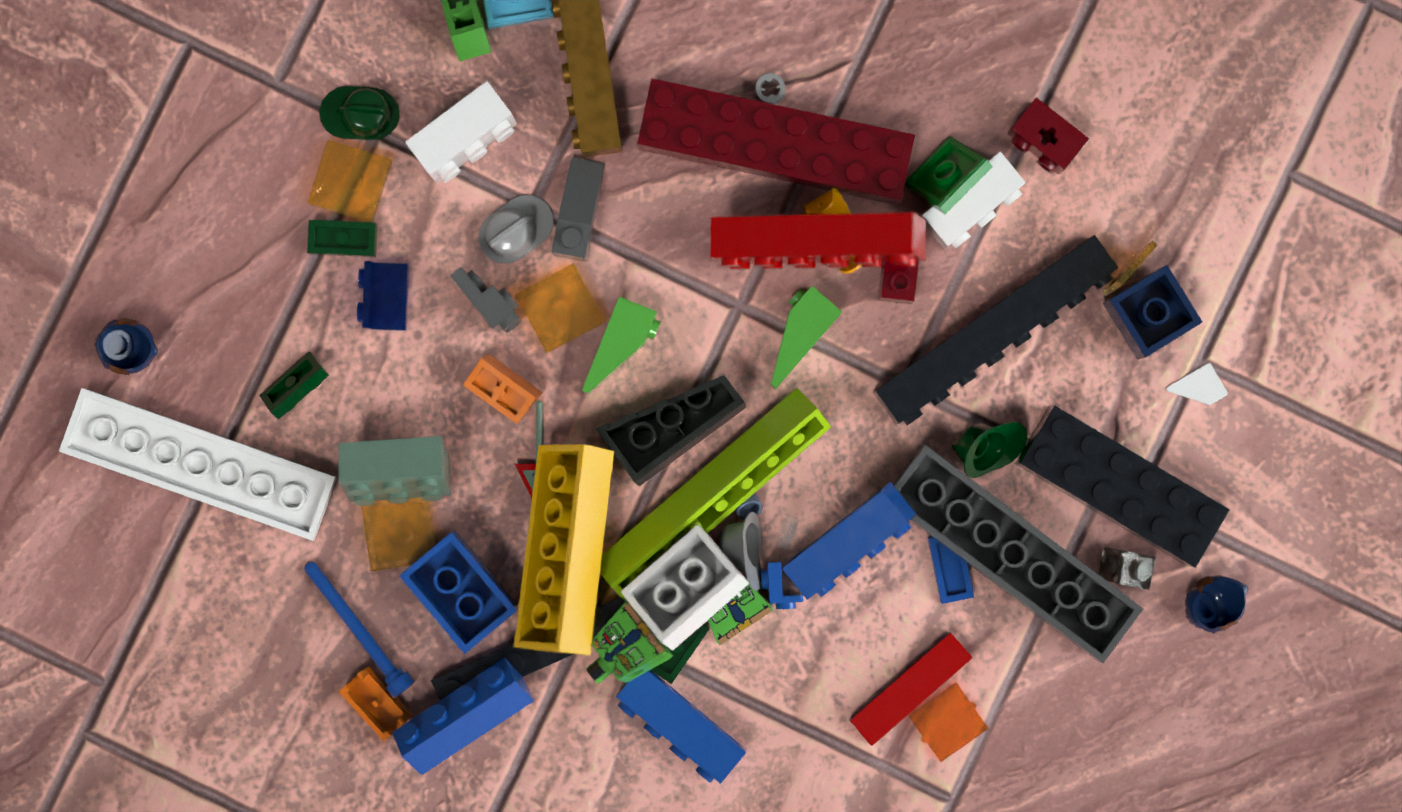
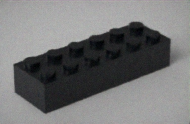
(1122, 486)

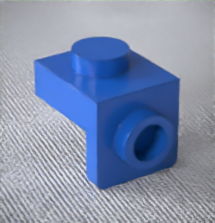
(772, 580)

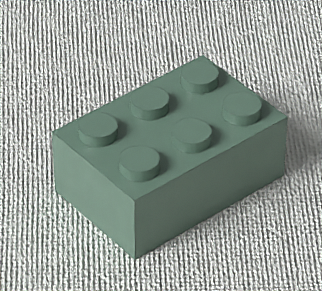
(394, 470)

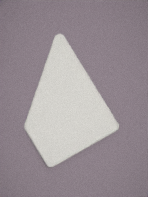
(1200, 386)

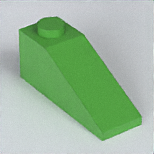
(466, 28)
(804, 326)
(624, 336)

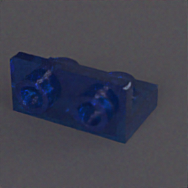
(383, 296)

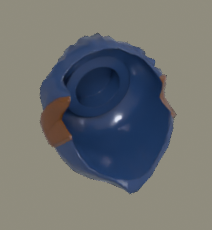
(125, 346)
(1216, 603)

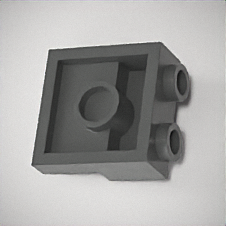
(494, 305)

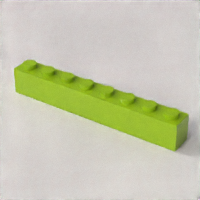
(717, 487)

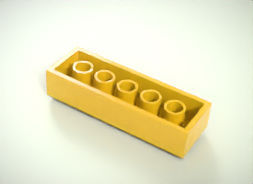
(564, 549)

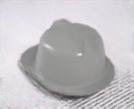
(516, 229)
(742, 545)

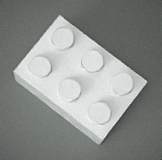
(462, 133)
(684, 587)

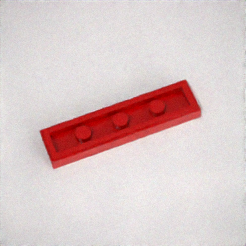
(910, 688)

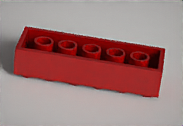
(818, 238)

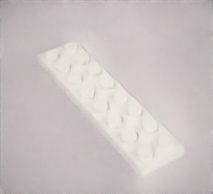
(198, 464)

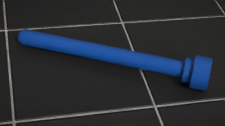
(395, 679)

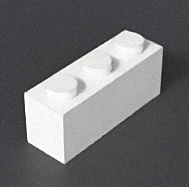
(977, 205)

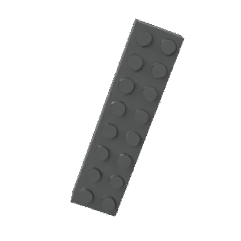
(1015, 555)

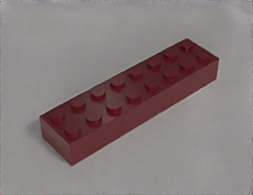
(775, 141)

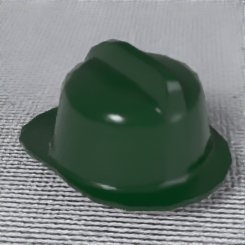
(359, 113)
(989, 447)

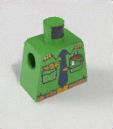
(738, 614)
(626, 648)

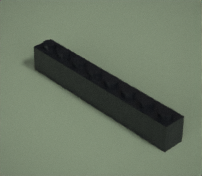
(995, 330)

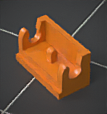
(502, 388)
(375, 704)

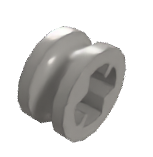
(768, 79)

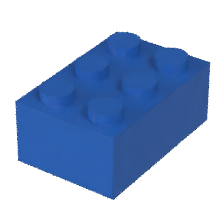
(459, 591)

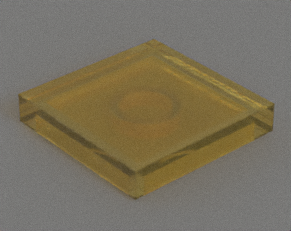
(349, 181)
(560, 308)
(397, 532)

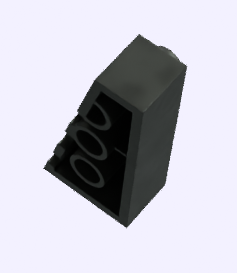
(662, 433)

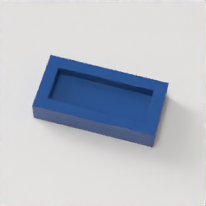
(950, 574)

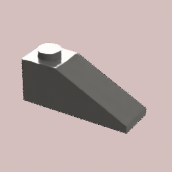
(578, 210)

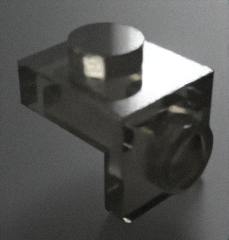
(1127, 568)

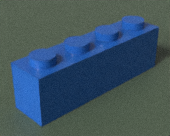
(849, 541)
(462, 716)
(682, 724)

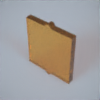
(948, 722)

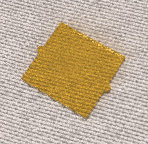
(1129, 268)

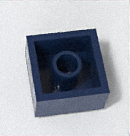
(1152, 312)

